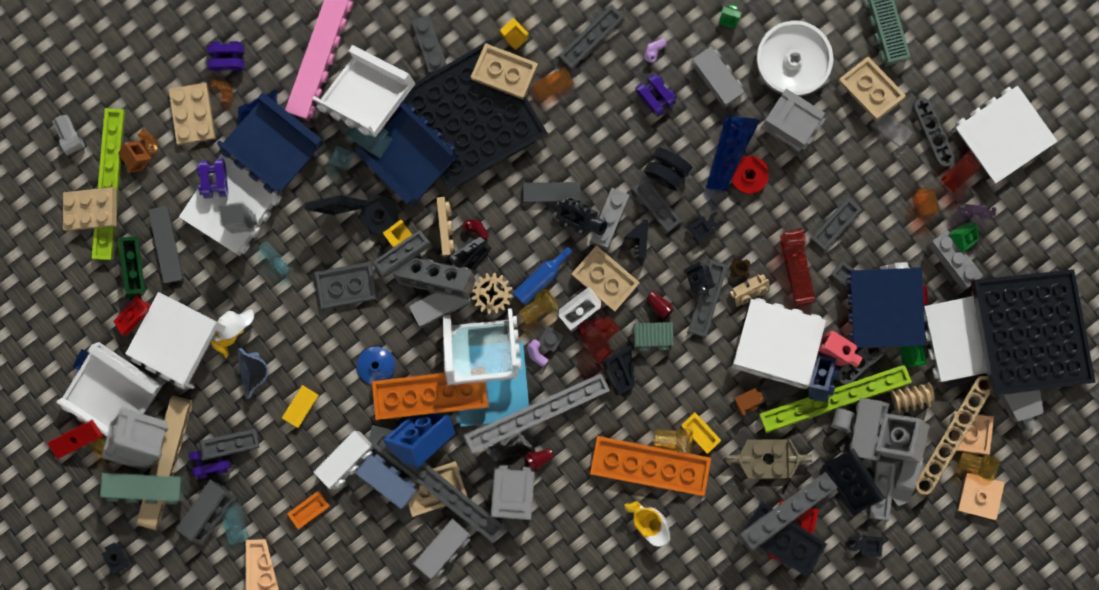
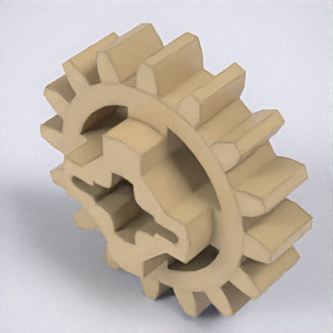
(483, 293)

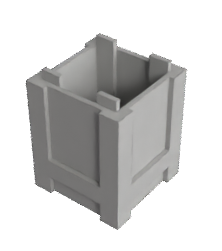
(793, 120)
(134, 439)
(512, 493)

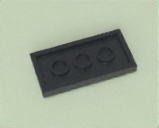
(791, 543)

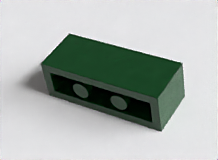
(130, 267)

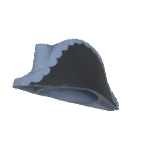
(252, 370)

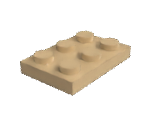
(504, 71)
(872, 88)
(192, 114)
(89, 209)
(446, 227)
(605, 278)
(425, 501)

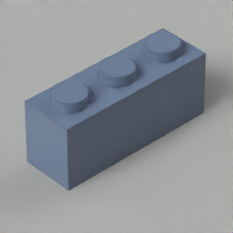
(387, 480)

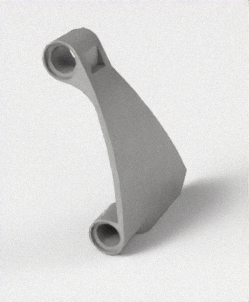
(905, 471)

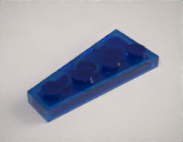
(730, 150)

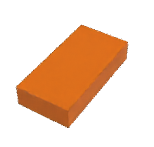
(308, 510)

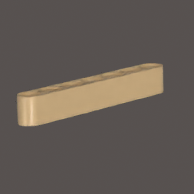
(177, 419)
(955, 425)

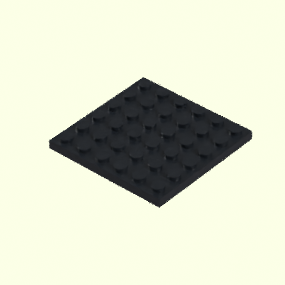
(474, 118)
(1032, 332)

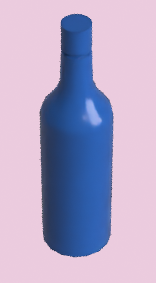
(540, 278)

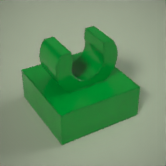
(729, 16)

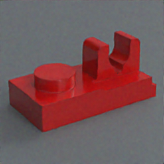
(131, 315)

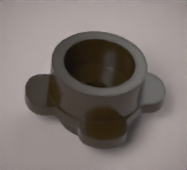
(740, 263)

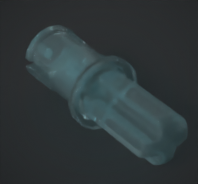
(274, 258)

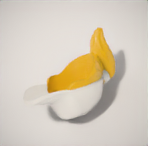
(234, 325)
(650, 523)

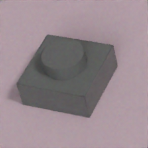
(550, 339)

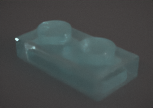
(235, 523)

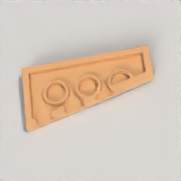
(259, 566)

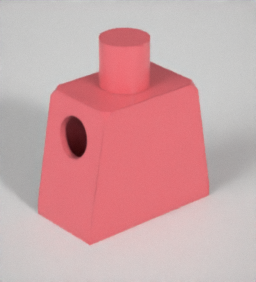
(840, 348)

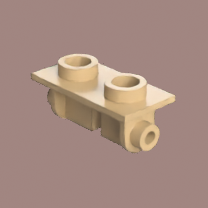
(758, 287)

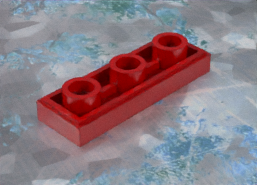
(75, 439)

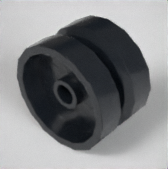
(668, 169)

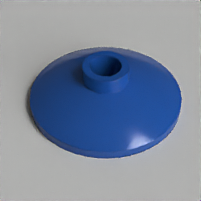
(375, 354)

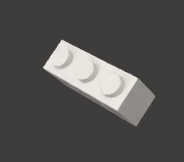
(344, 460)

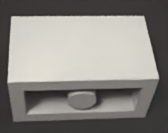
(579, 308)

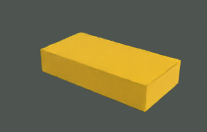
(300, 406)
(701, 433)

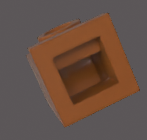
(134, 156)
(748, 400)

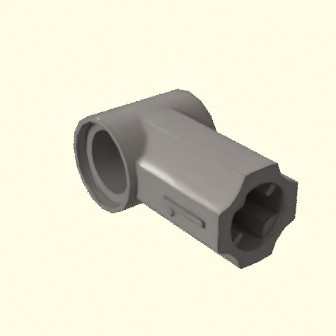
(69, 138)

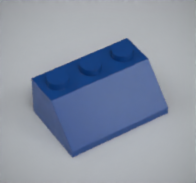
(420, 437)

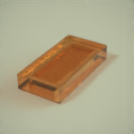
(552, 84)

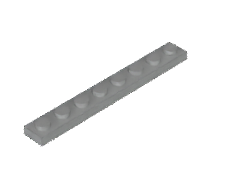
(535, 413)

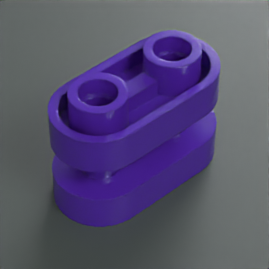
(232, 49)
(666, 96)
(206, 187)
(202, 470)

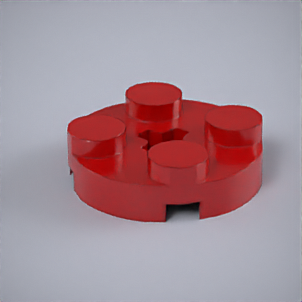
(760, 175)

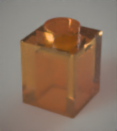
(925, 202)

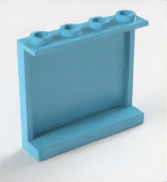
(504, 399)

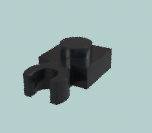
(703, 228)
(869, 545)

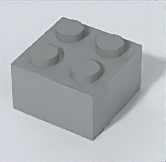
(902, 438)

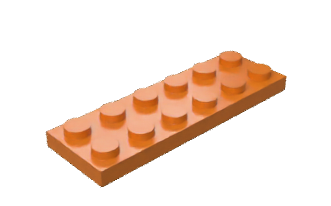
(426, 396)
(650, 466)

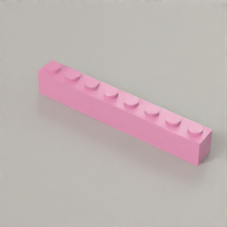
(318, 58)

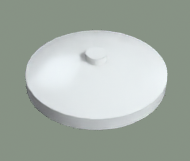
(794, 58)

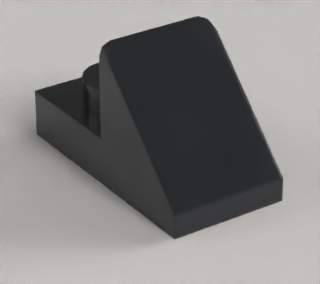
(639, 234)

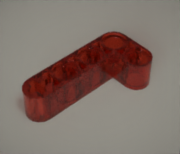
(797, 266)

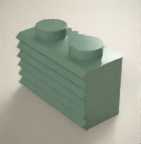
(653, 335)

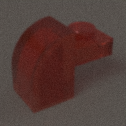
(961, 171)
(595, 338)

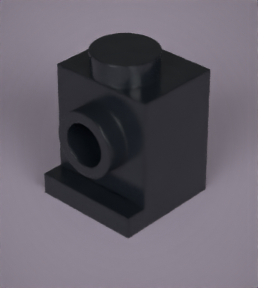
(699, 278)
(122, 561)

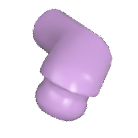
(652, 49)
(534, 353)

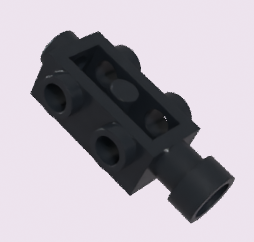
(583, 219)

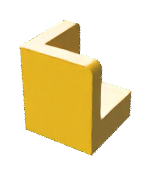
(514, 34)
(397, 233)

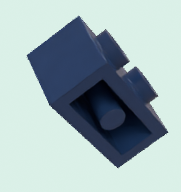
(822, 378)

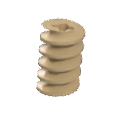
(912, 397)

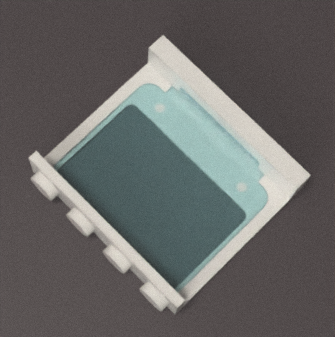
(481, 350)

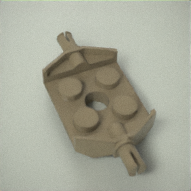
(784, 458)

